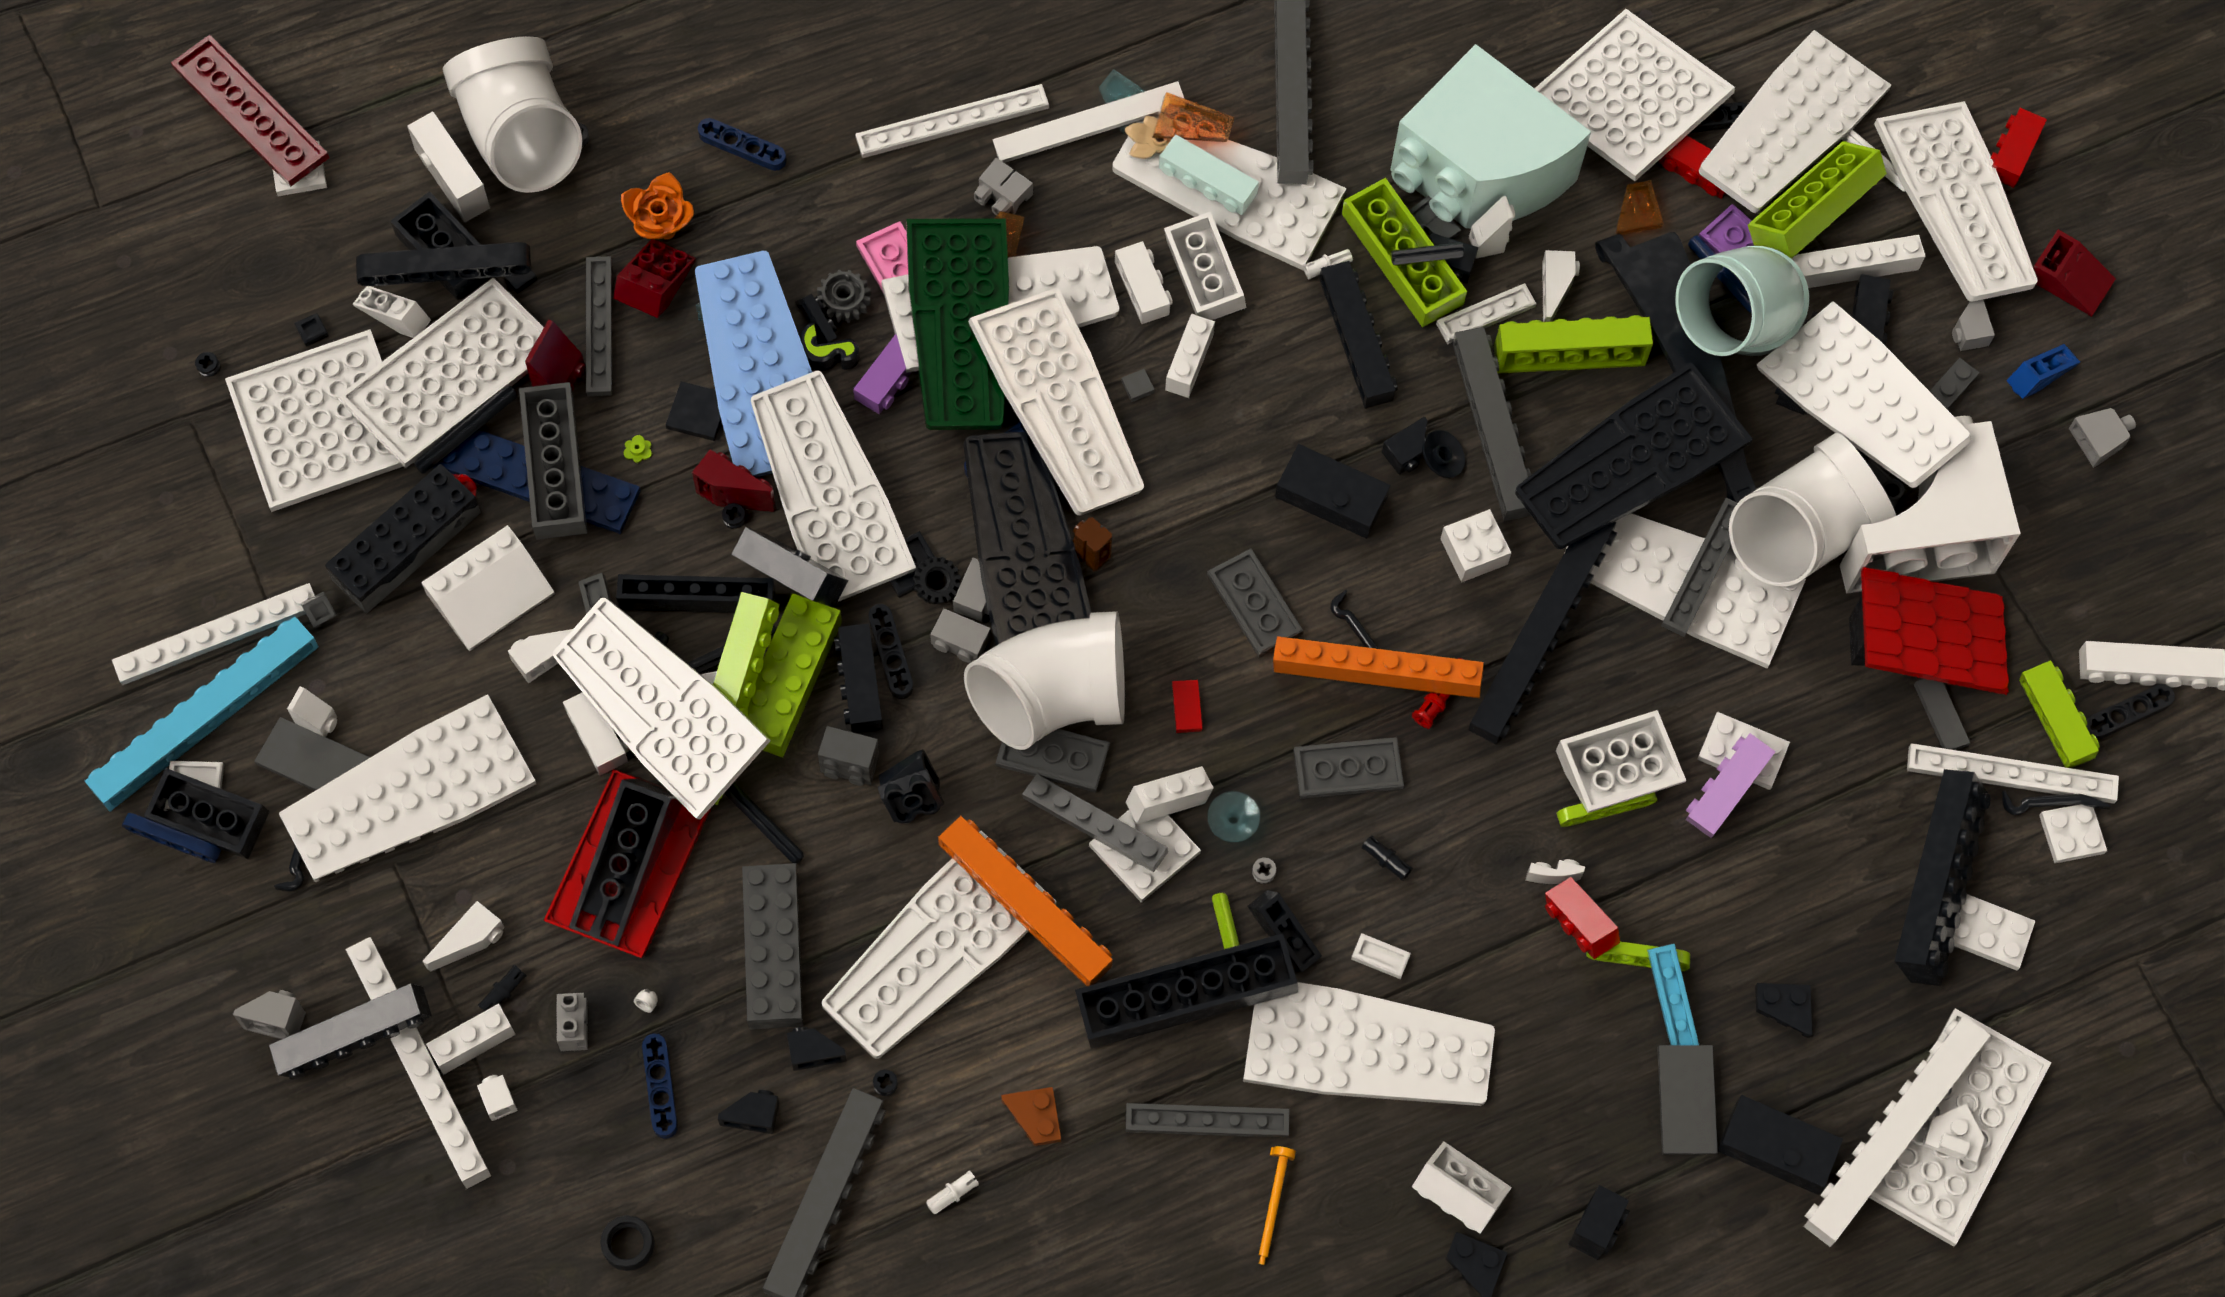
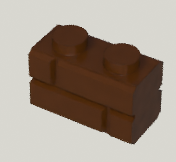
(1092, 543)

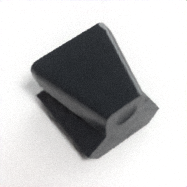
(910, 788)

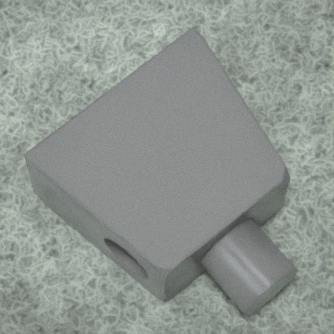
(2101, 434)

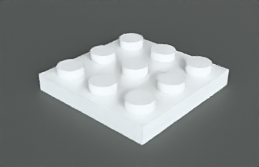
(1138, 878)

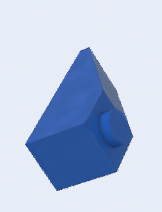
(2042, 370)

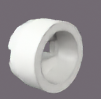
(646, 1000)

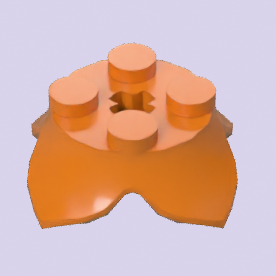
(662, 194)

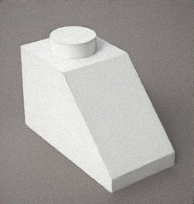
(312, 712)

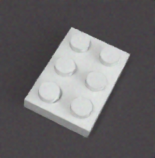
(1726, 732)
(1993, 932)

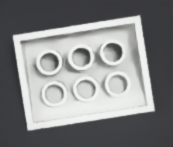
(488, 588)
(1620, 761)

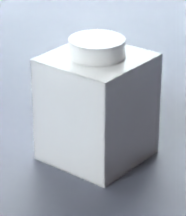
(496, 1097)

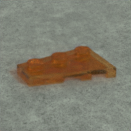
(1191, 121)

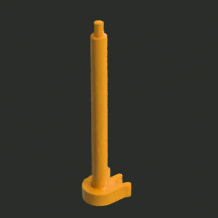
(1283, 1154)

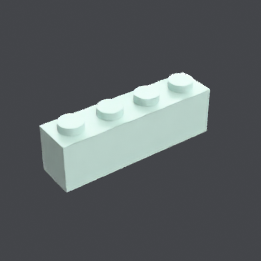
(1208, 175)

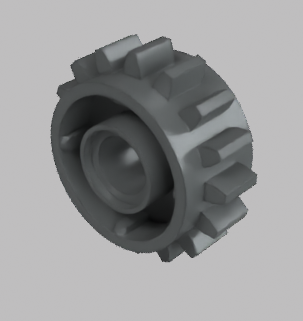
(849, 307)

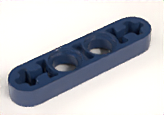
(744, 140)
(171, 838)
(661, 1085)

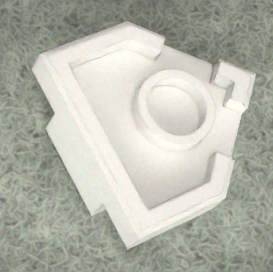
(1956, 1135)

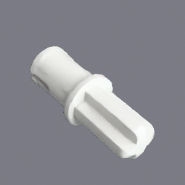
(1313, 268)
(952, 1192)

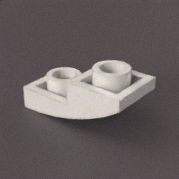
(1544, 874)

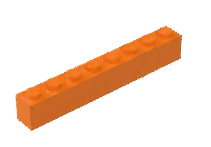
(1378, 667)
(1025, 901)

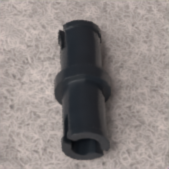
(1387, 858)
(503, 988)

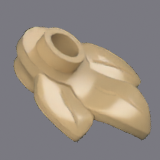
(1142, 134)

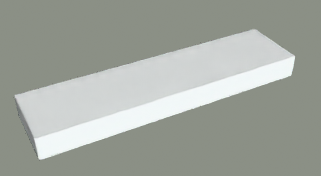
(1487, 312)

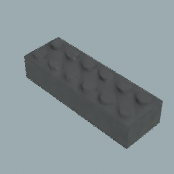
(553, 461)
(772, 946)

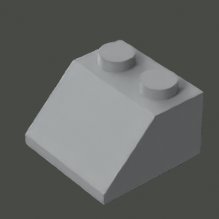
(272, 1015)

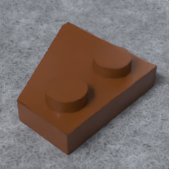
(1036, 1114)

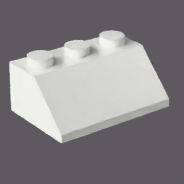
(1461, 1187)

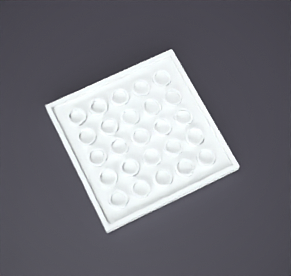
(1635, 93)
(298, 427)

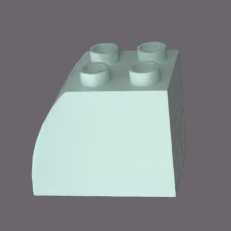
(1485, 139)

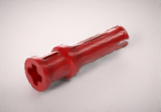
(1430, 708)

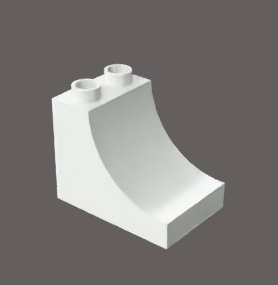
(1955, 528)

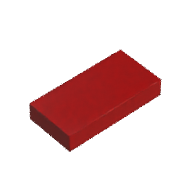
(1187, 706)

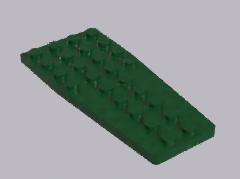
(953, 275)

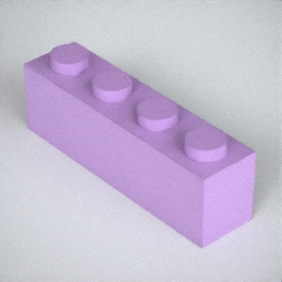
(1730, 785)

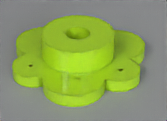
(637, 454)

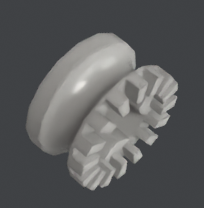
(1266, 862)

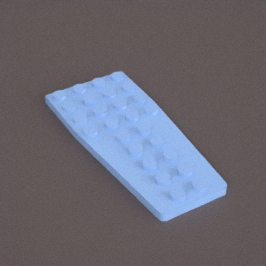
(749, 346)

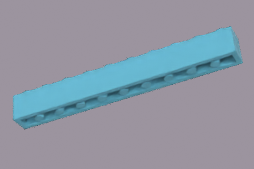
(201, 713)

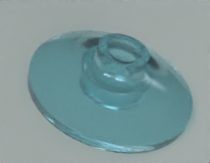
(1236, 805)

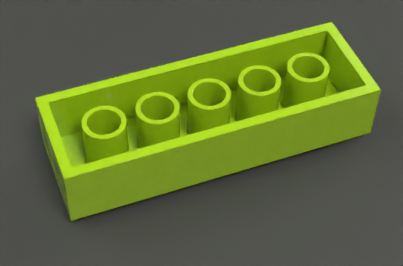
(1818, 198)
(1387, 225)
(1573, 344)
(792, 669)

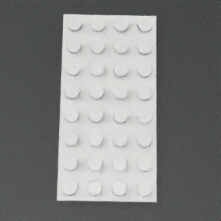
(445, 373)
(1943, 1190)

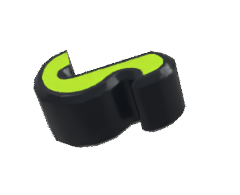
(826, 355)

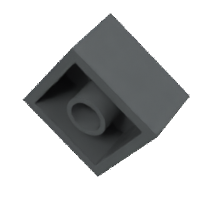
(848, 756)

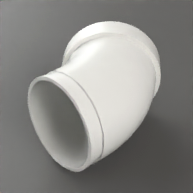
(515, 112)
(1807, 514)
(1050, 679)

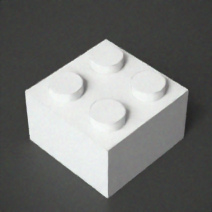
(1475, 545)

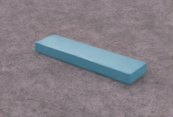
(1672, 995)

